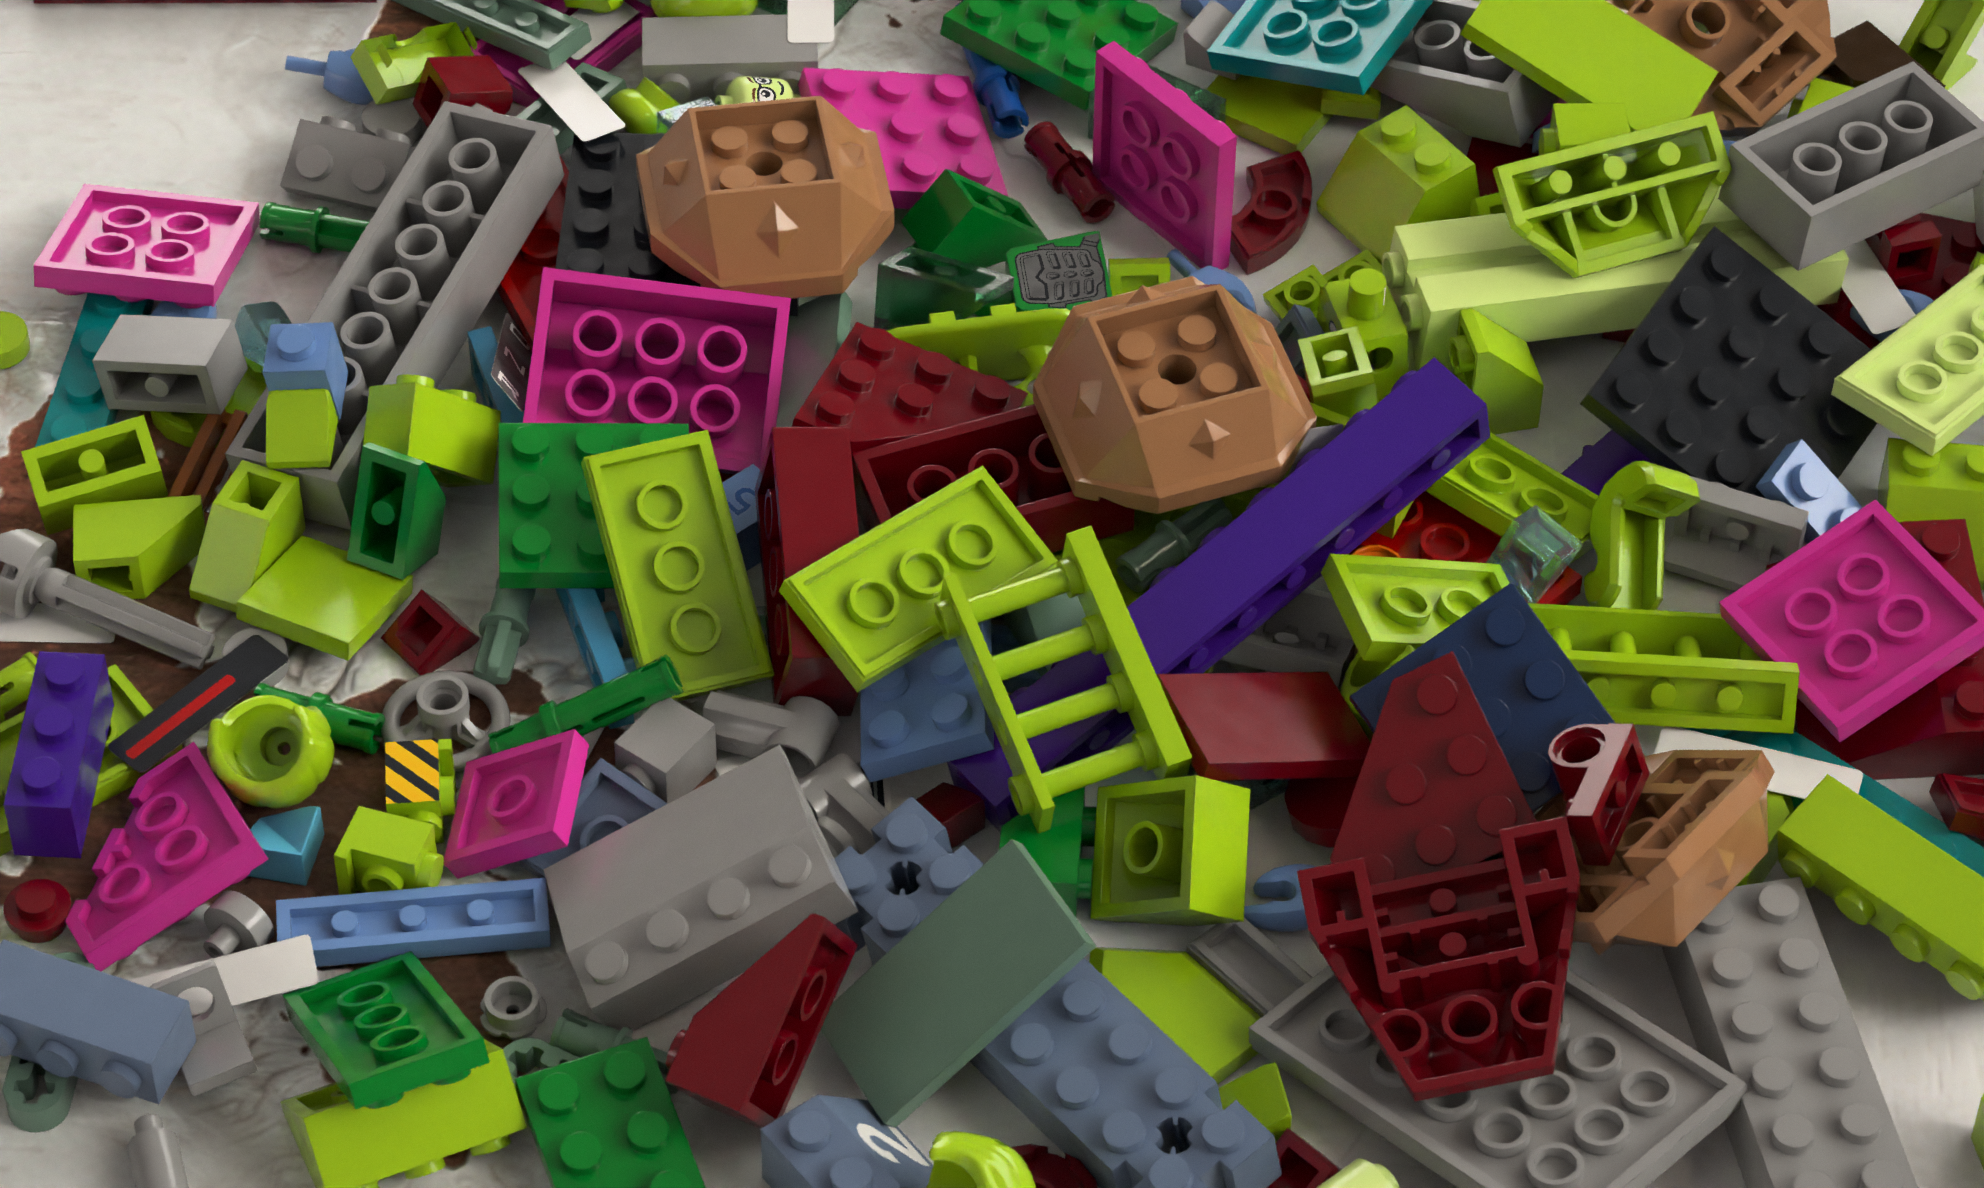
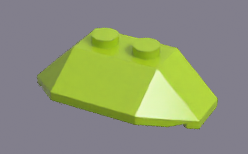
(1617, 195)

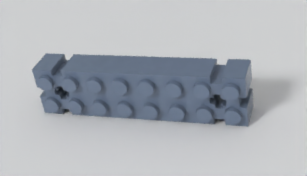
(1082, 1054)

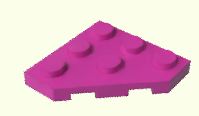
(166, 861)

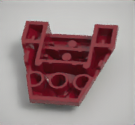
(1456, 963)

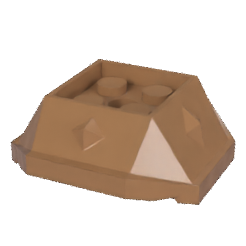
(1757, 46)
(766, 197)
(1170, 398)
(1681, 852)

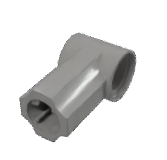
(755, 726)
(844, 794)

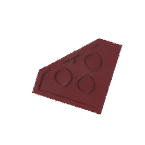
(899, 391)
(1430, 781)

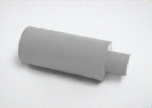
(155, 1155)

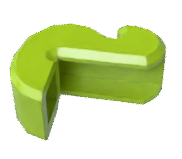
(1630, 534)

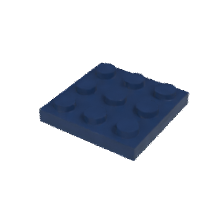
(1518, 680)

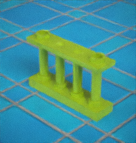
(1105, 631)
(1673, 668)

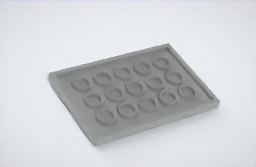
(1609, 1116)

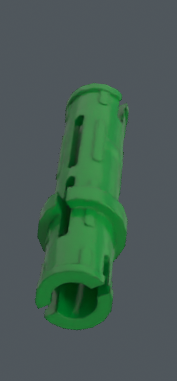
(596, 707)

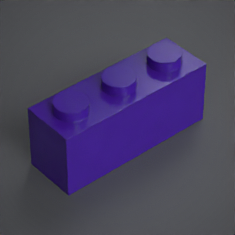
(59, 755)

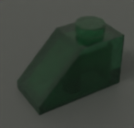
(928, 283)

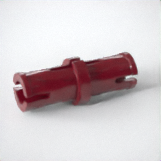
(1069, 172)

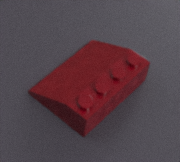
(1942, 722)

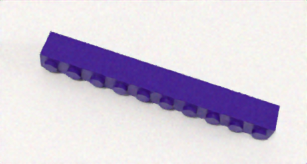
(1257, 562)

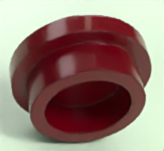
(37, 910)

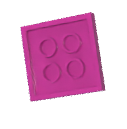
(919, 122)
(1163, 157)
(147, 245)
(1859, 617)

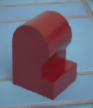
(1914, 238)

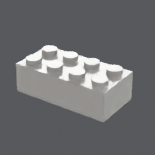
(1854, 165)

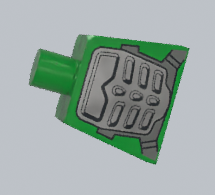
(1056, 274)

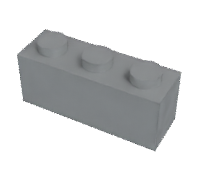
(706, 53)

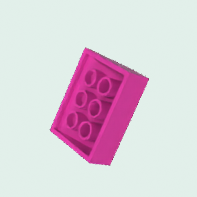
(659, 356)

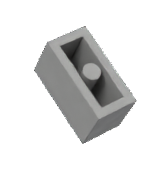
(170, 364)

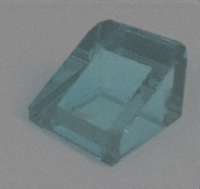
(254, 327)

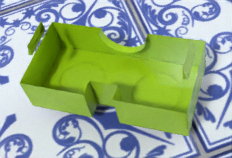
(395, 67)

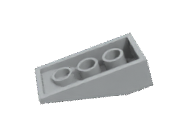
(1461, 82)

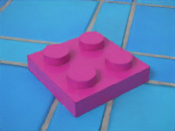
(516, 804)

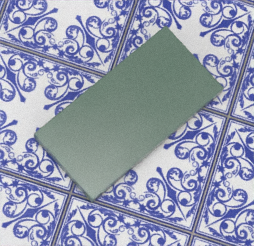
(955, 983)

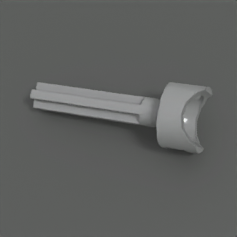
(32, 577)

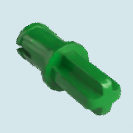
(310, 227)

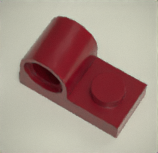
(1600, 781)

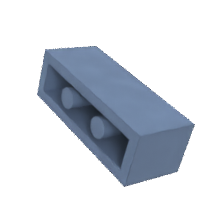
(91, 1024)

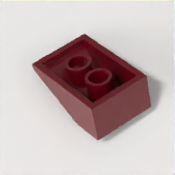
(759, 1031)

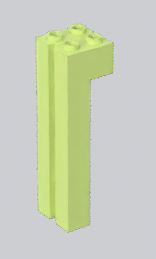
(1490, 268)

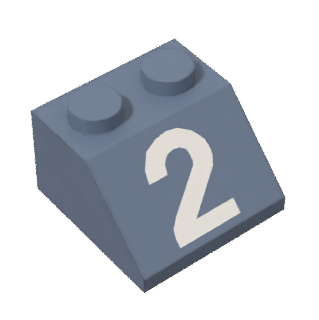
(839, 1146)

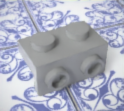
(344, 165)
(1733, 536)
(1298, 638)

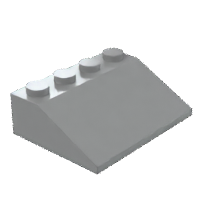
(694, 892)

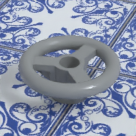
(444, 712)

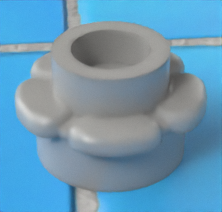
(511, 995)

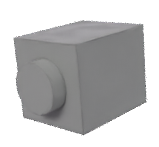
(667, 750)

